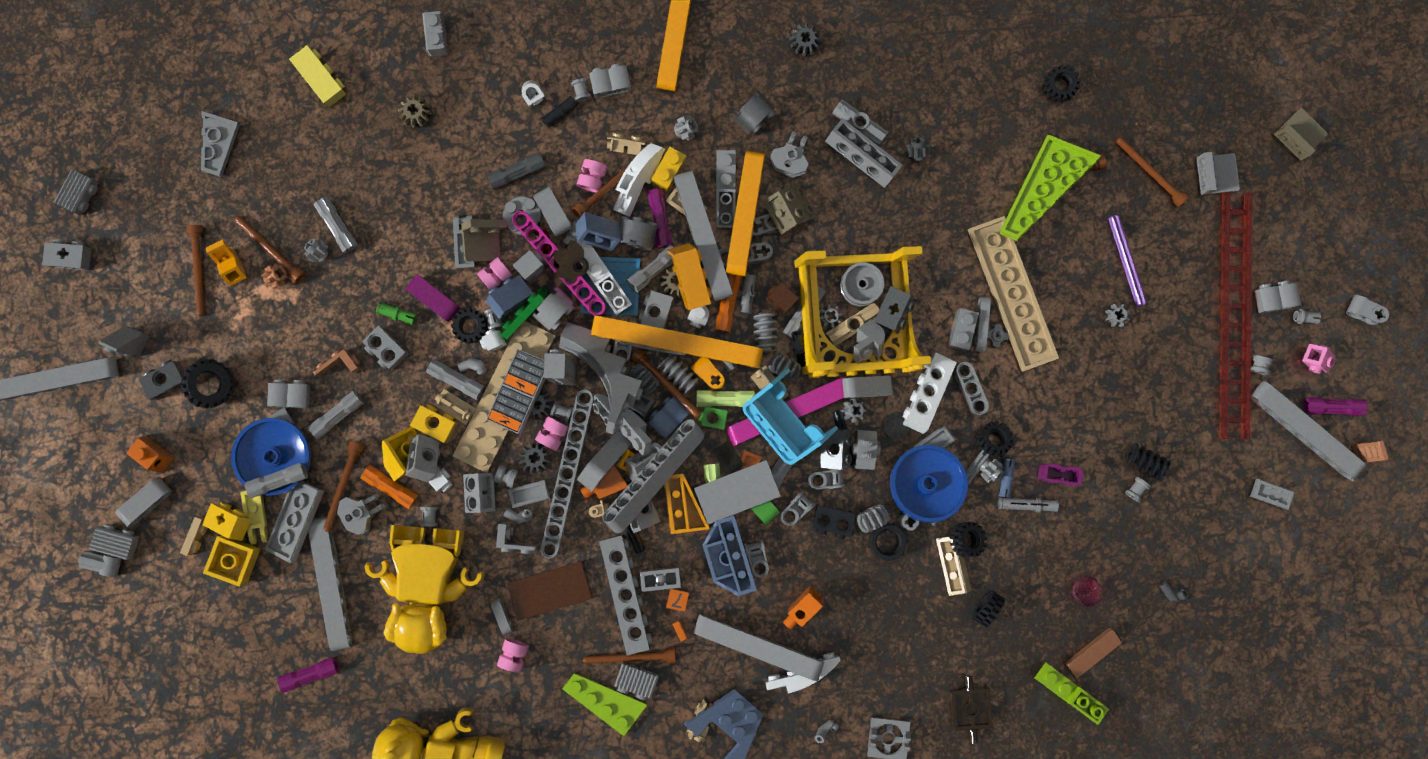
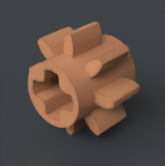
(274, 276)

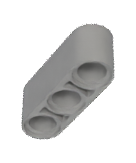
(552, 211)
(867, 386)
(978, 395)
(143, 502)

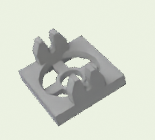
(903, 725)

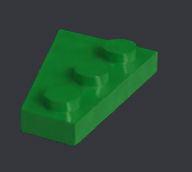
(524, 312)

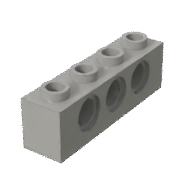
(863, 153)

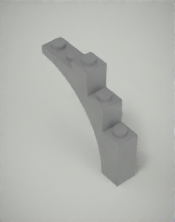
(609, 367)

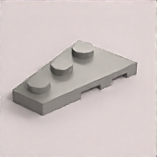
(217, 143)

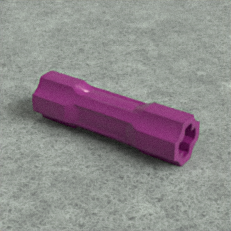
(657, 203)
(1335, 406)
(320, 670)

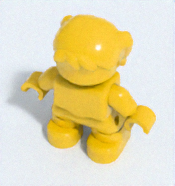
(422, 581)
(405, 741)

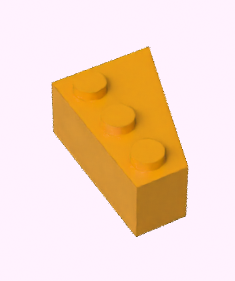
(690, 276)
(682, 507)

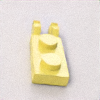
(255, 510)

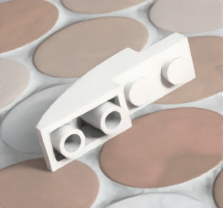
(634, 177)
(605, 281)
(796, 682)

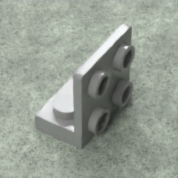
(1217, 173)
(505, 533)

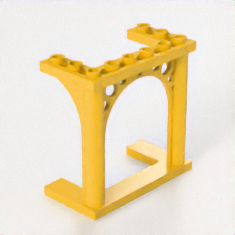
(907, 353)

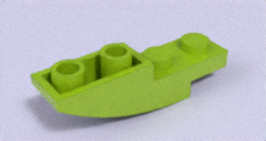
(1071, 693)

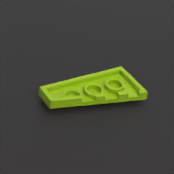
(611, 706)

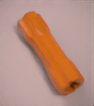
(727, 305)
(387, 485)

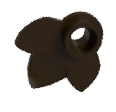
(568, 259)

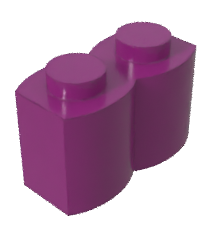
(1057, 474)

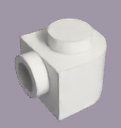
(532, 92)
(698, 317)
(492, 341)
(441, 481)

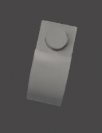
(870, 341)

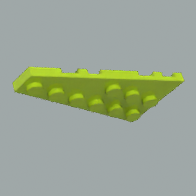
(1050, 177)

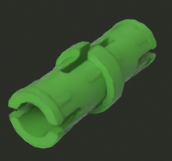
(396, 313)

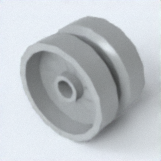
(857, 295)

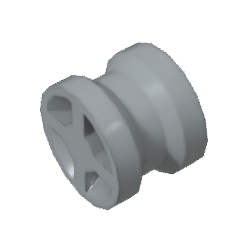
(1261, 365)

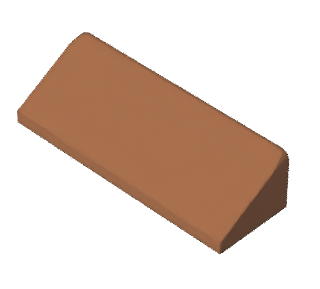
(1093, 652)

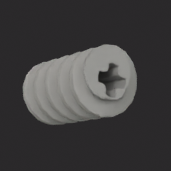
(765, 331)
(678, 374)

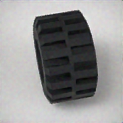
(219, 371)

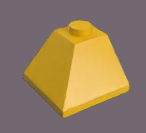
(396, 452)

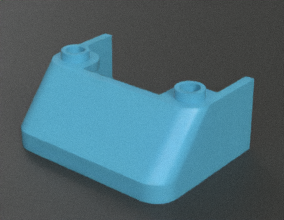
(781, 425)

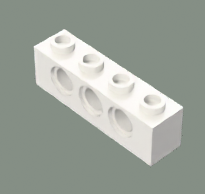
(943, 368)

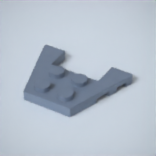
(734, 717)

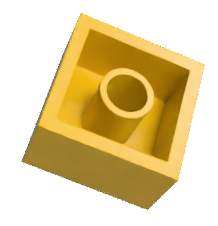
(231, 561)

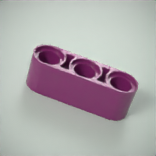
(432, 298)

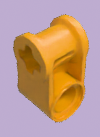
(706, 370)

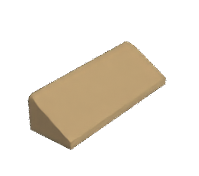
(953, 568)

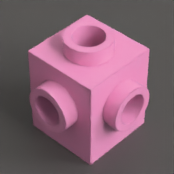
(1319, 358)

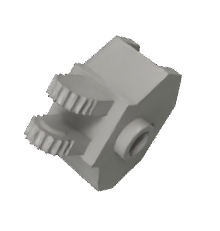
(791, 156)
(865, 450)
(360, 512)

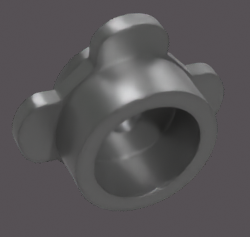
(996, 341)

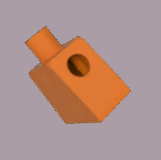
(147, 452)
(610, 484)
(810, 602)

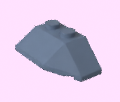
(728, 557)

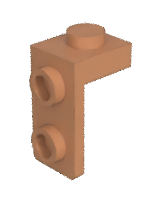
(350, 361)

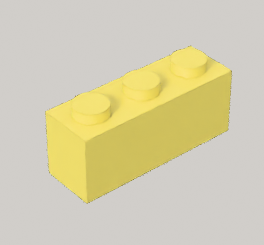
(318, 75)

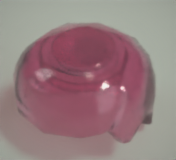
(1087, 591)

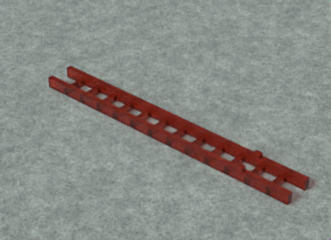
(1246, 306)

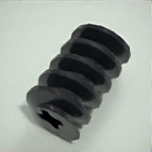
(1148, 461)

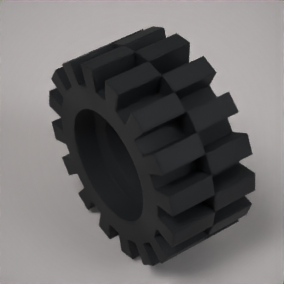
(1067, 73)
(469, 314)
(1001, 432)
(977, 539)
(988, 608)

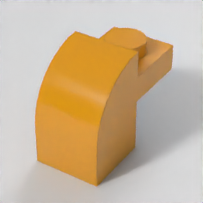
(227, 261)

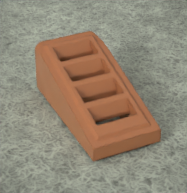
(1370, 451)

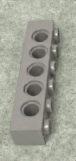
(560, 368)
(631, 643)

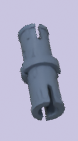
(1007, 478)

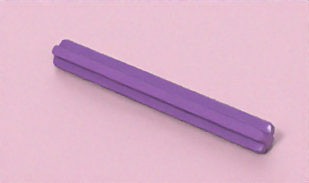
(1127, 260)

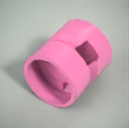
(592, 175)
(494, 274)
(552, 433)
(512, 657)

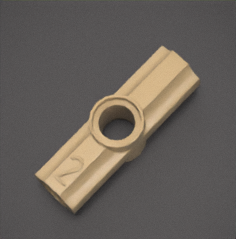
(843, 331)

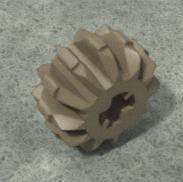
(409, 106)
(670, 286)

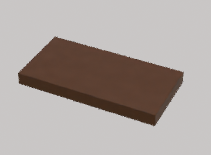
(549, 590)

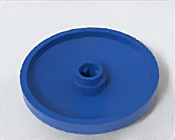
(269, 448)
(928, 483)

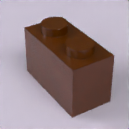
(782, 298)

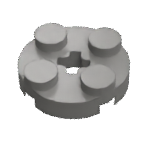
(521, 204)

